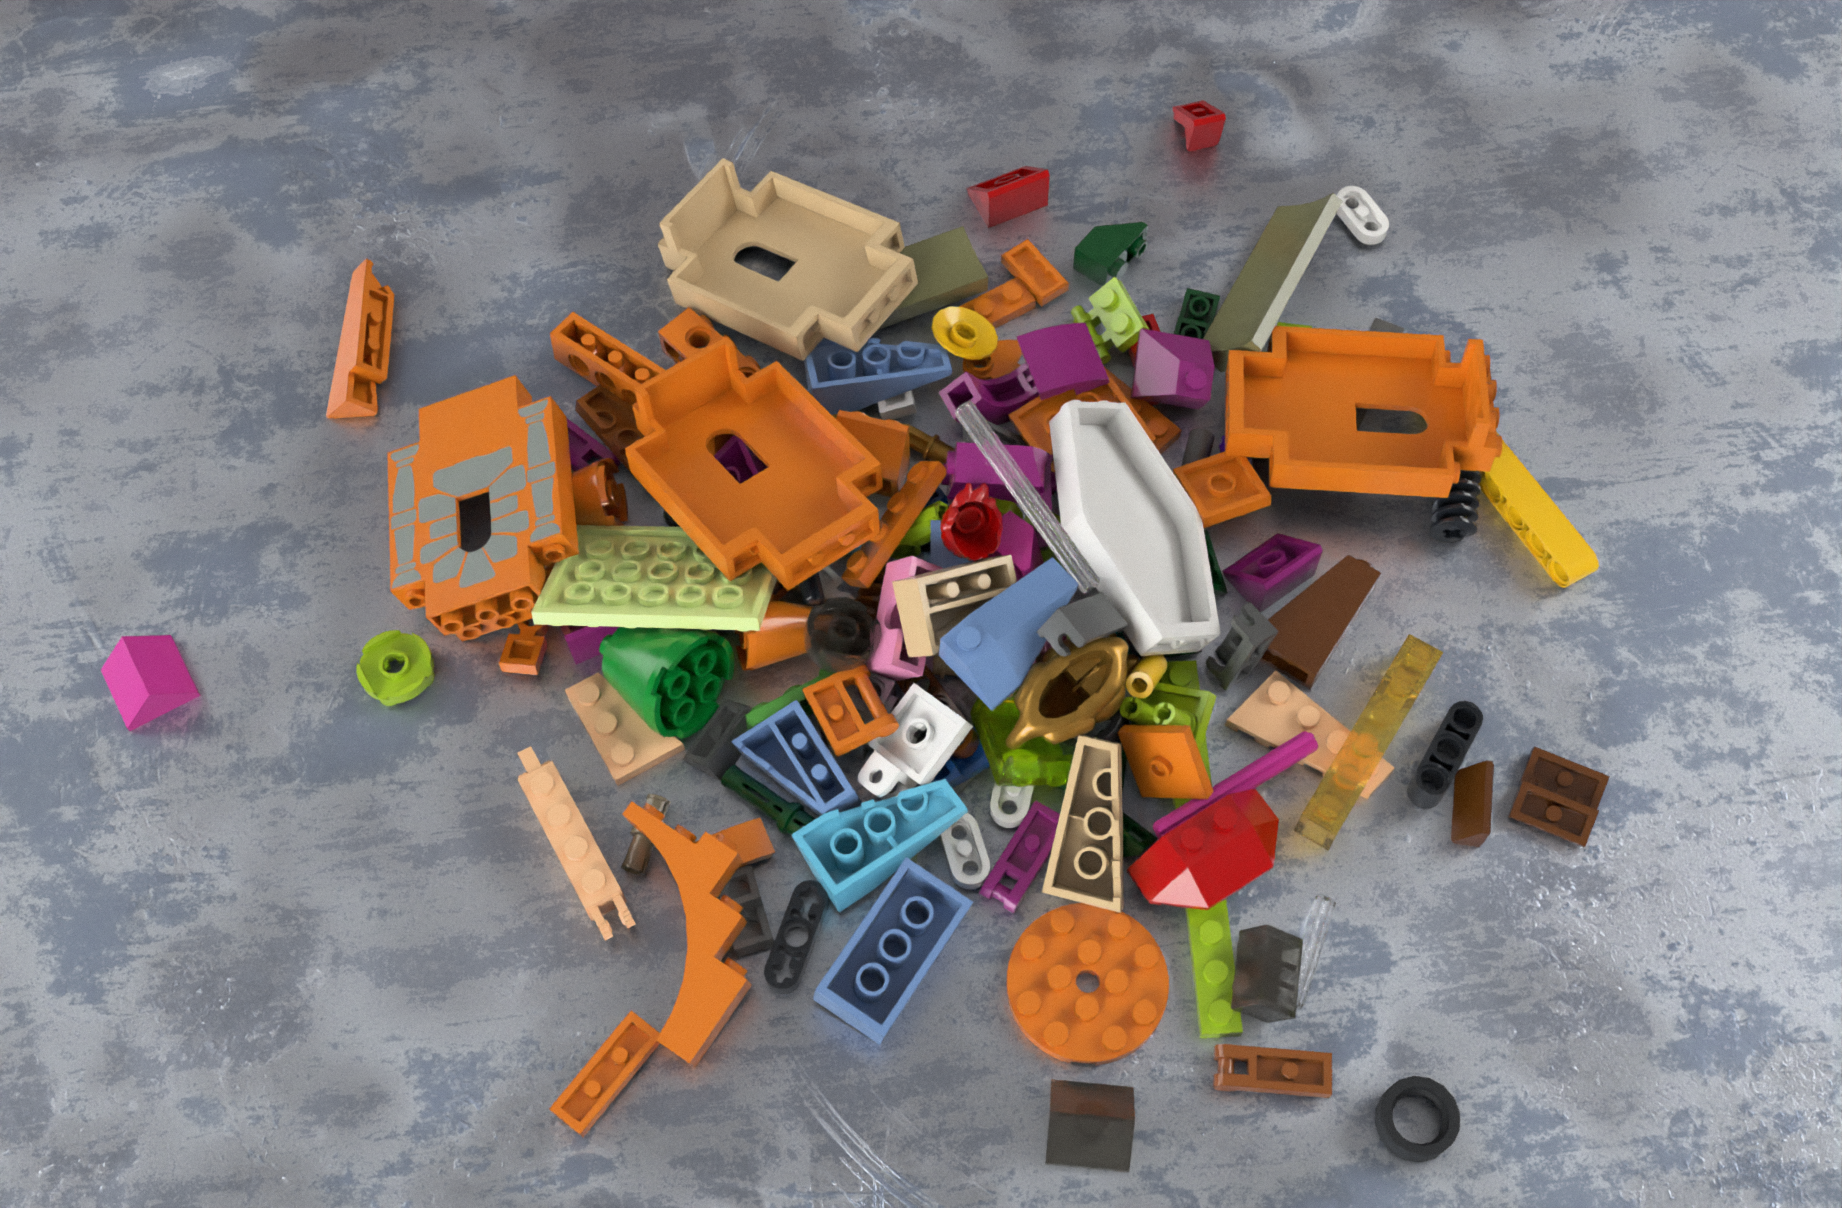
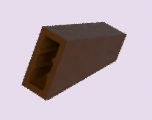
(1318, 620)

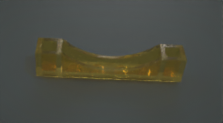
(1368, 742)

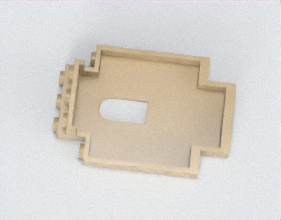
(843, 274)

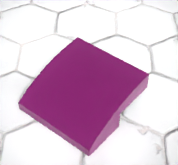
(1062, 359)

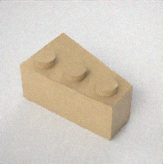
(942, 598)

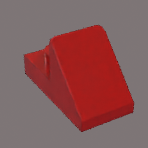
(1201, 123)

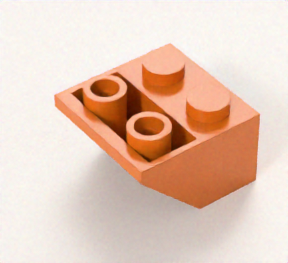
(886, 442)

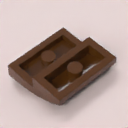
(1558, 796)

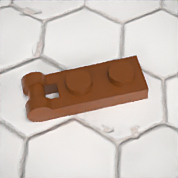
(1274, 1070)

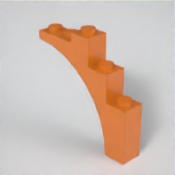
(709, 986)

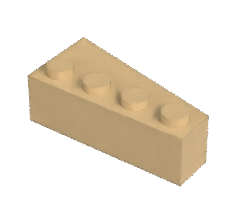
(1089, 832)

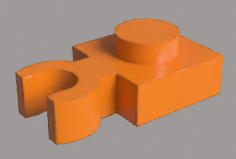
(524, 651)

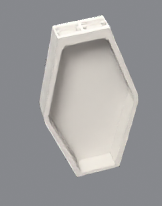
(1134, 527)

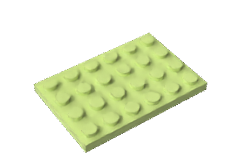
(649, 581)

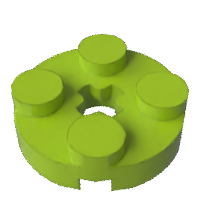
(399, 686)

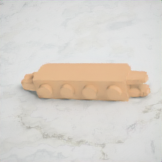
(572, 842)

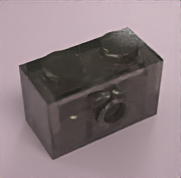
(1267, 974)

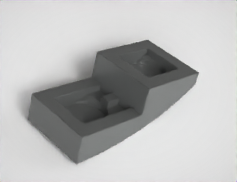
(757, 932)

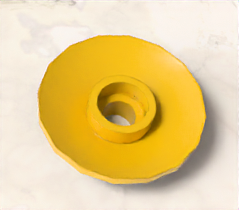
(964, 333)

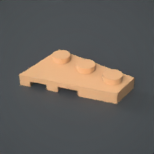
(618, 731)

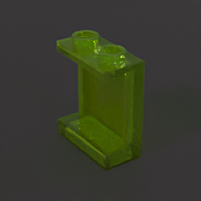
(1032, 764)

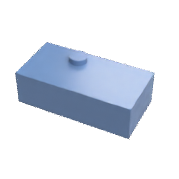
(892, 950)

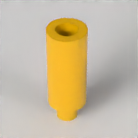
(1146, 675)

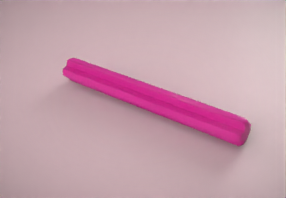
(1245, 779)

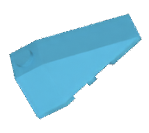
(867, 844)

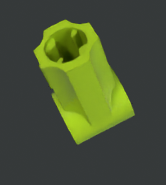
(919, 531)

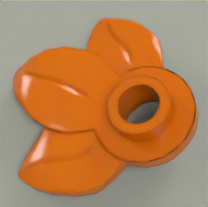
(998, 364)

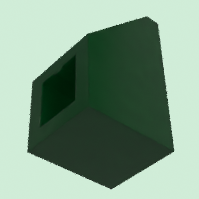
(1109, 250)

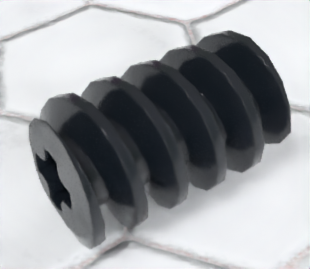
(1456, 515)

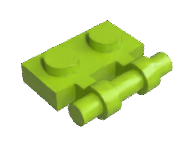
(1117, 313)

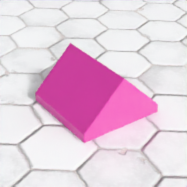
(147, 678)

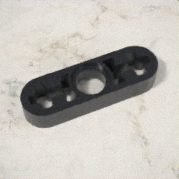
(796, 906)

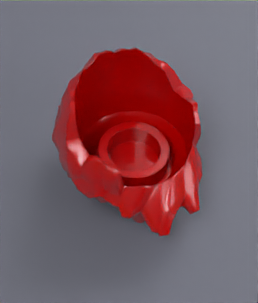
(972, 524)

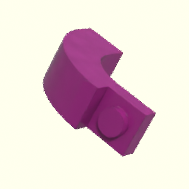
(992, 397)

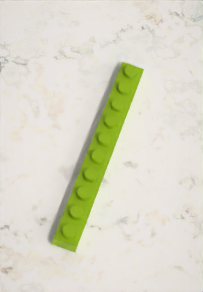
(1208, 929)

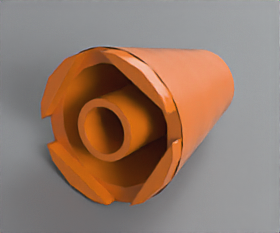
(598, 495)
(778, 636)

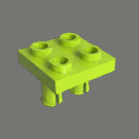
(1172, 706)

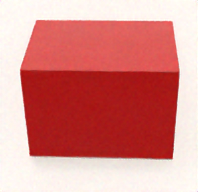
(1011, 194)

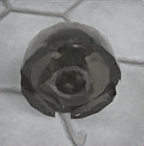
(841, 635)

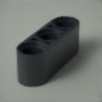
(1450, 739)

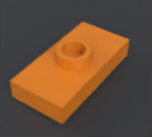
(1035, 272)

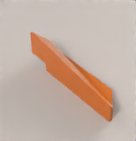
(362, 346)

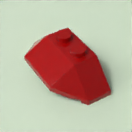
(1210, 854)

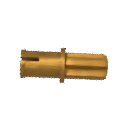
(929, 446)

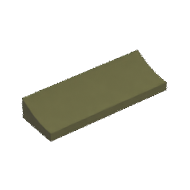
(945, 274)
(1269, 277)

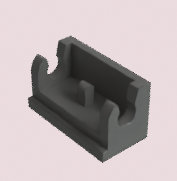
(1082, 622)
(1242, 646)

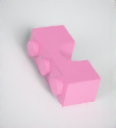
(891, 655)

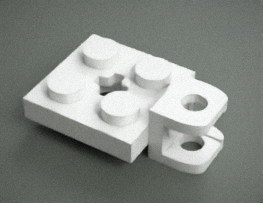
(902, 759)

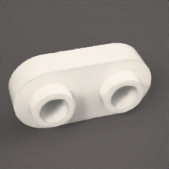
(1364, 217)
(1010, 795)
(966, 852)

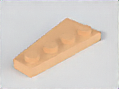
(1283, 711)

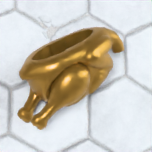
(1072, 692)

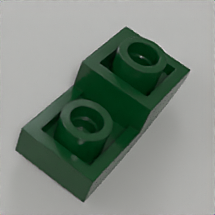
(1196, 313)

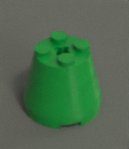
(668, 675)

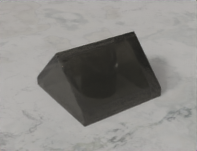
(1090, 1126)

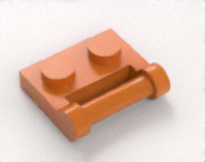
(839, 715)

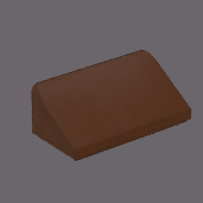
(1472, 804)

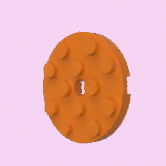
(1078, 1024)

